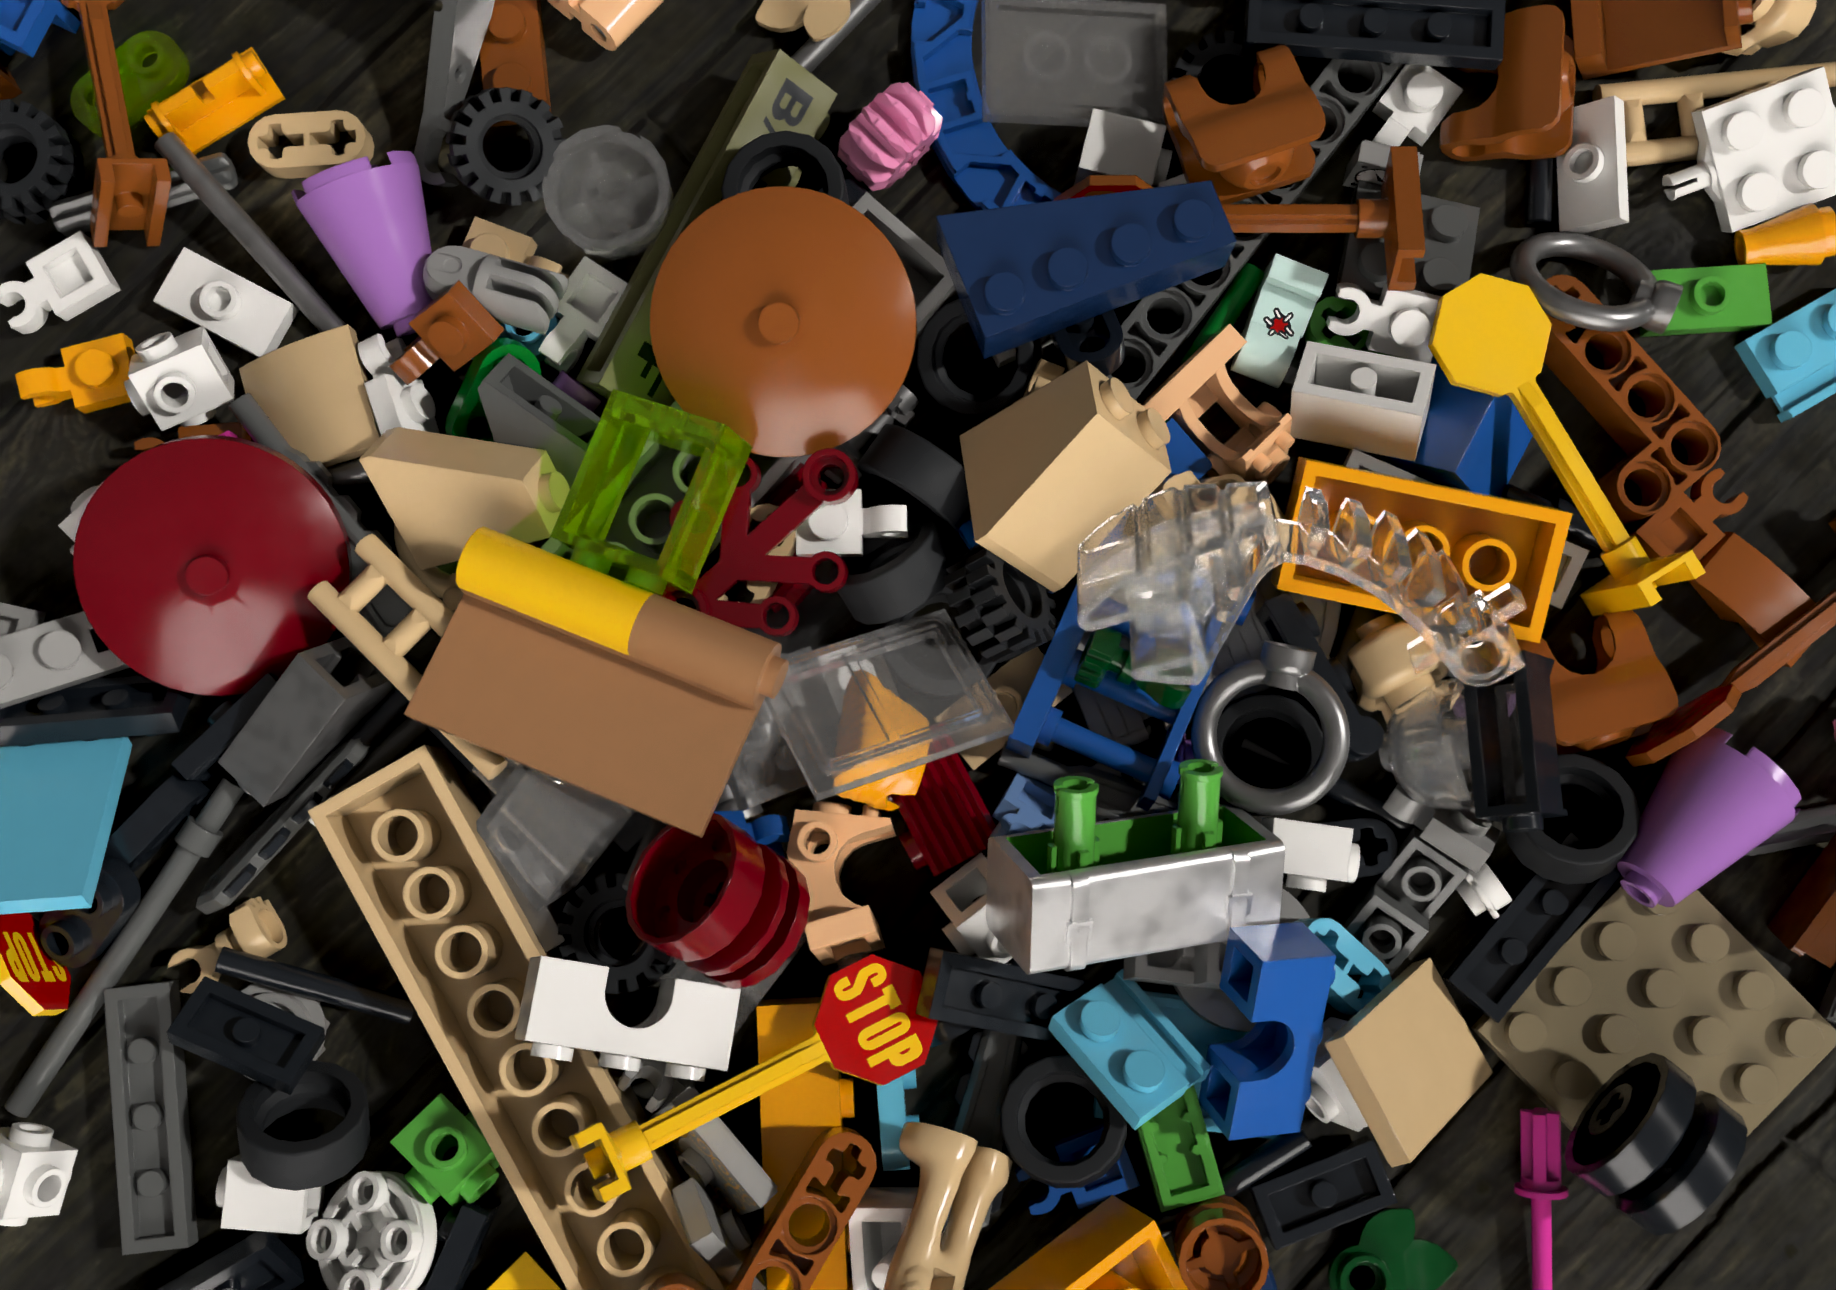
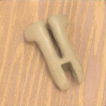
(952, 1174)

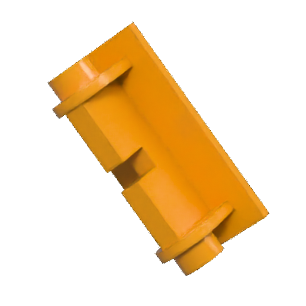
(216, 102)

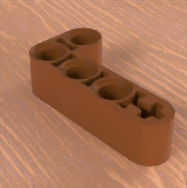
(1645, 438)
(775, 1243)

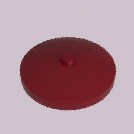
(206, 563)

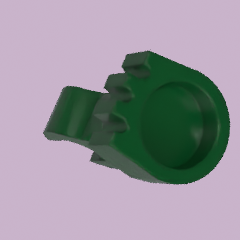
(1104, 654)

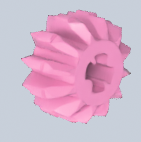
(889, 136)

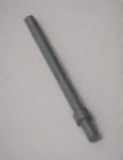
(195, 840)

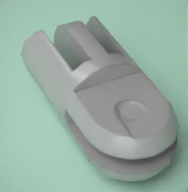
(505, 288)

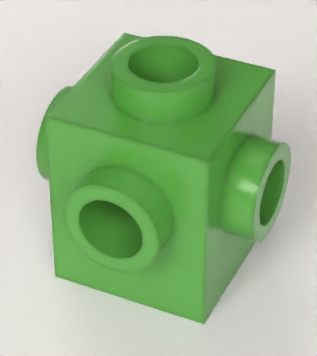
(431, 1141)

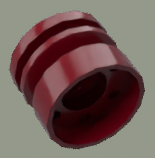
(718, 902)

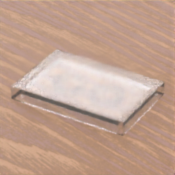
(1069, 56)

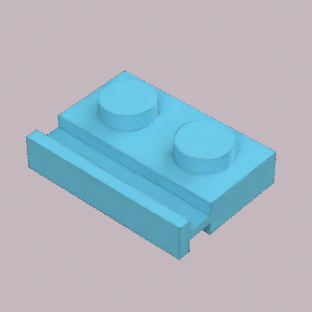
(1795, 357)
(1129, 1049)

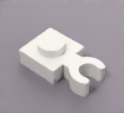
(65, 280)
(1396, 323)
(389, 396)

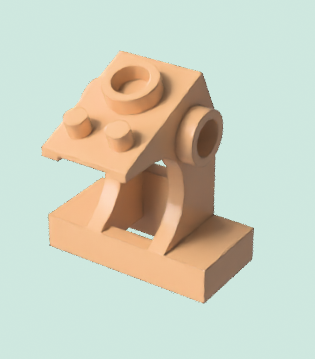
(1264, 437)
(834, 922)

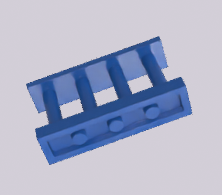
(1043, 723)

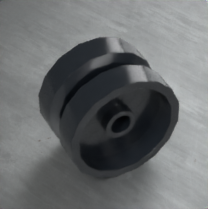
(1656, 1144)

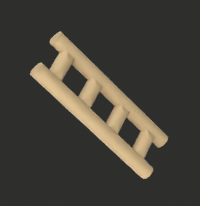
(1689, 96)
(389, 652)

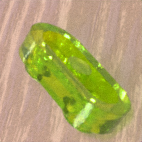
(139, 83)

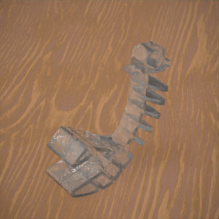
(1198, 552)

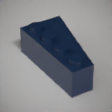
(1076, 258)

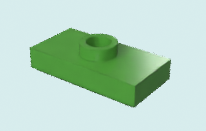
(1718, 299)
(1180, 1154)

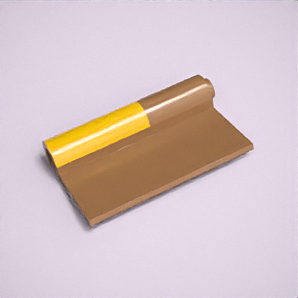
(596, 681)

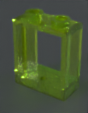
(606, 474)

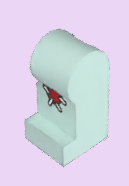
(1278, 319)

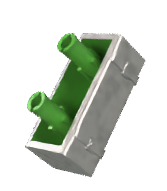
(1131, 881)

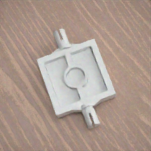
(1764, 151)

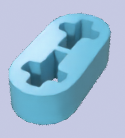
(1351, 959)

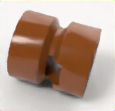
(1219, 1246)

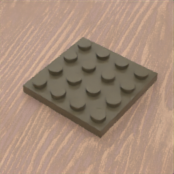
(1663, 986)

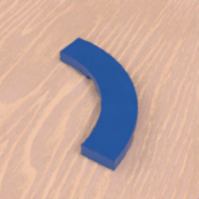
(966, 146)

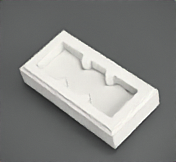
(1594, 169)
(225, 304)

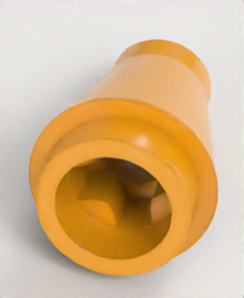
(1793, 238)

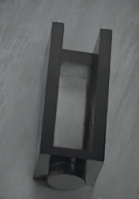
(1515, 748)

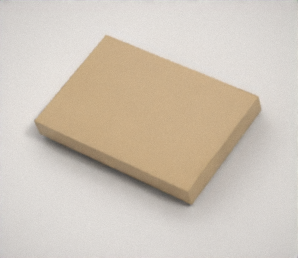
(1409, 1061)

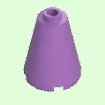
(374, 232)
(1705, 818)

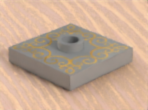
(720, 1162)

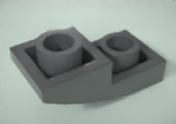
(1403, 899)

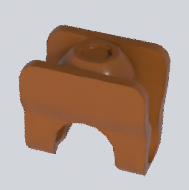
(1533, 96)
(1247, 144)
(1620, 698)

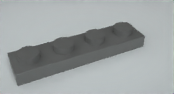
(150, 1119)

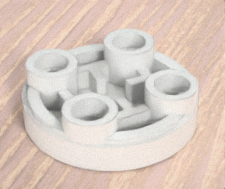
(374, 1235)

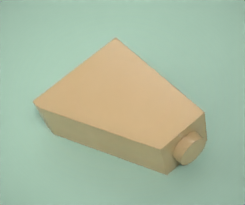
(452, 485)

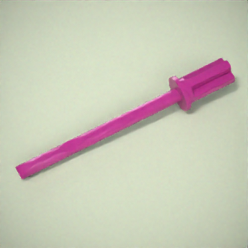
(1541, 1183)

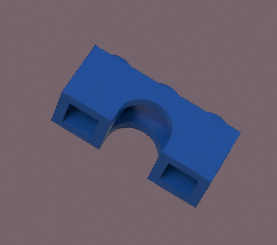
(1282, 983)

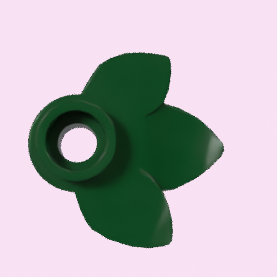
(1392, 1256)

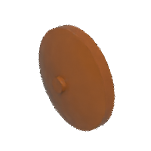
(784, 320)

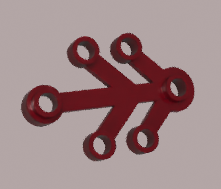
(746, 554)

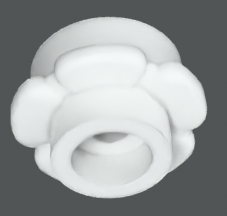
(1483, 892)

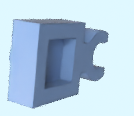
(1024, 807)

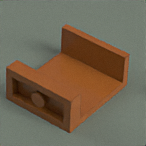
(1647, 33)

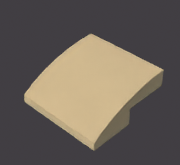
(316, 395)

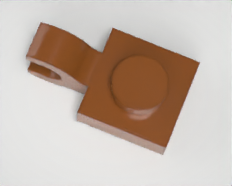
(449, 329)

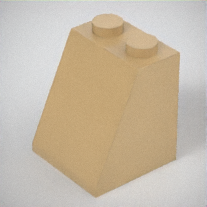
(1060, 469)

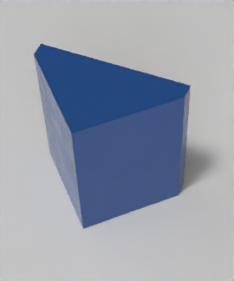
(1468, 439)

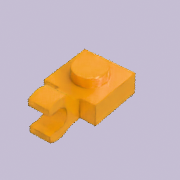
(90, 375)

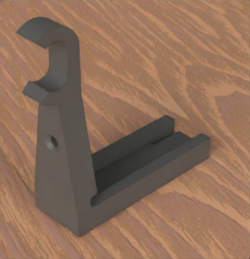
(453, 54)

